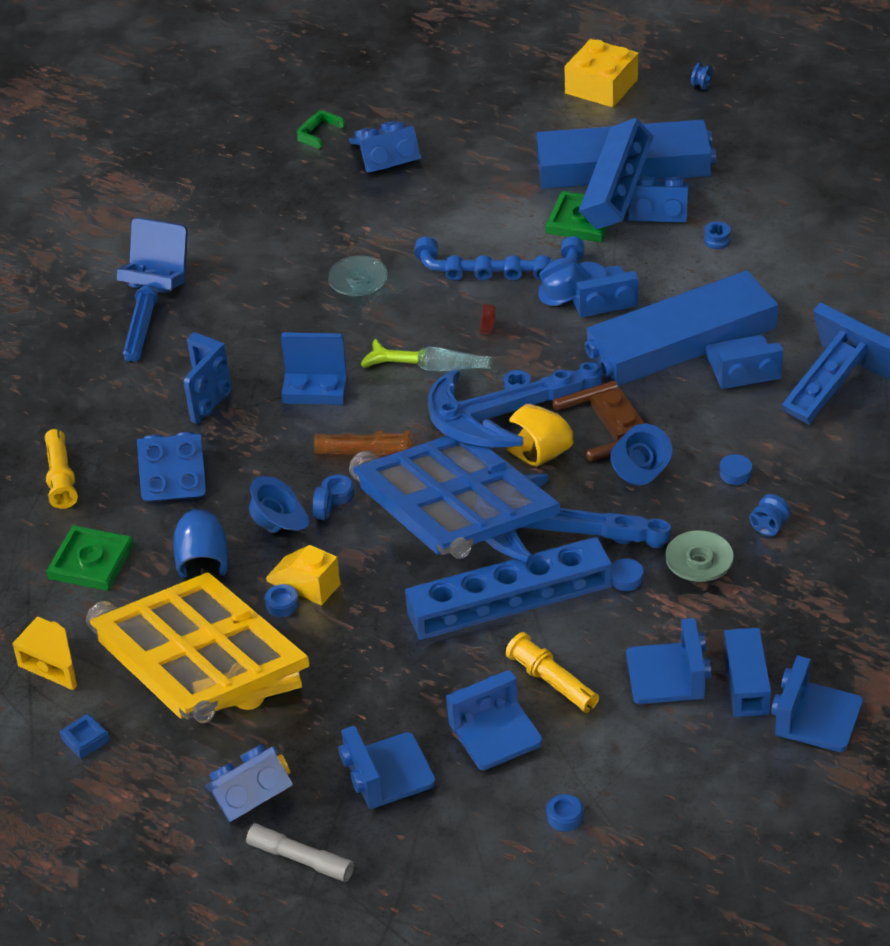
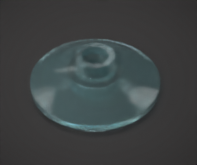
(357, 275)

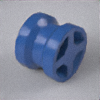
(770, 515)

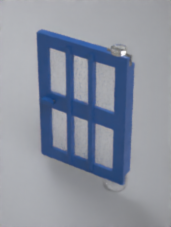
(452, 493)

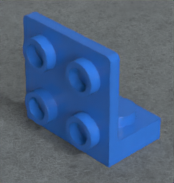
(314, 368)

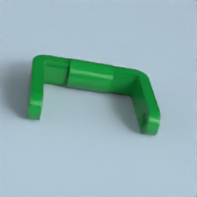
(313, 122)

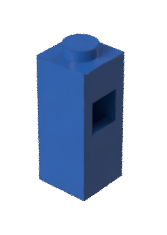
(746, 672)

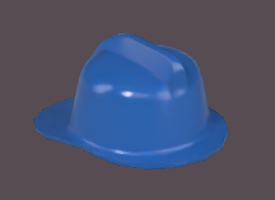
(560, 279)
(641, 454)
(276, 506)

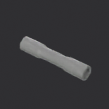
(320, 860)

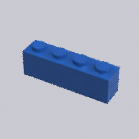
(616, 173)

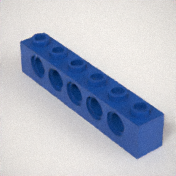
(508, 588)

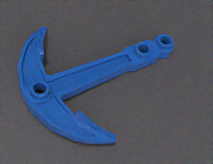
(462, 418)
(618, 527)

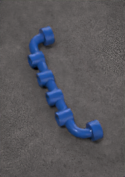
(427, 251)

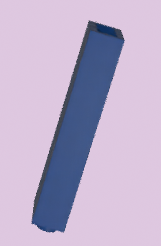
(677, 150)
(680, 327)

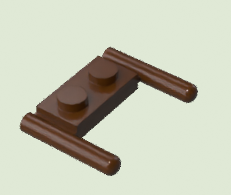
(611, 408)

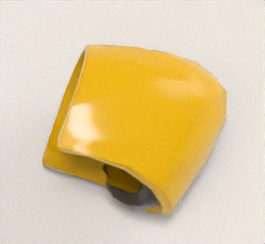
(543, 435)

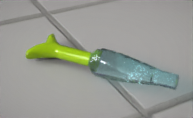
(428, 358)

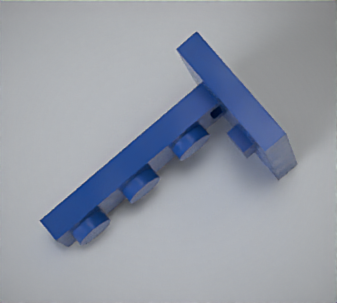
(846, 345)

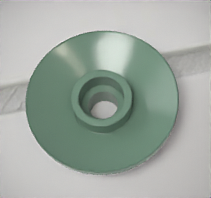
(699, 556)

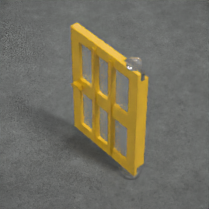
(195, 645)

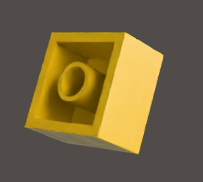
(601, 72)

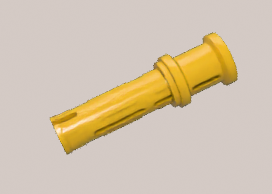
(60, 477)
(541, 664)

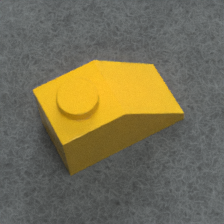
(309, 572)
(46, 652)

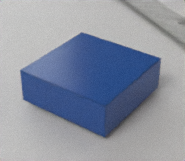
(84, 736)

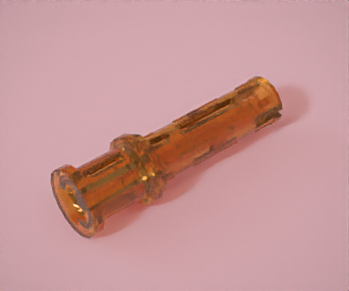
(378, 443)

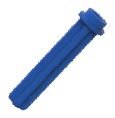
(145, 298)

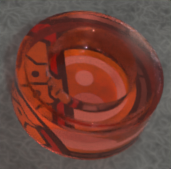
(487, 319)

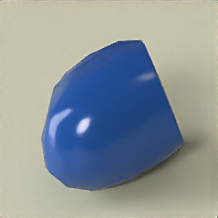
(199, 536)

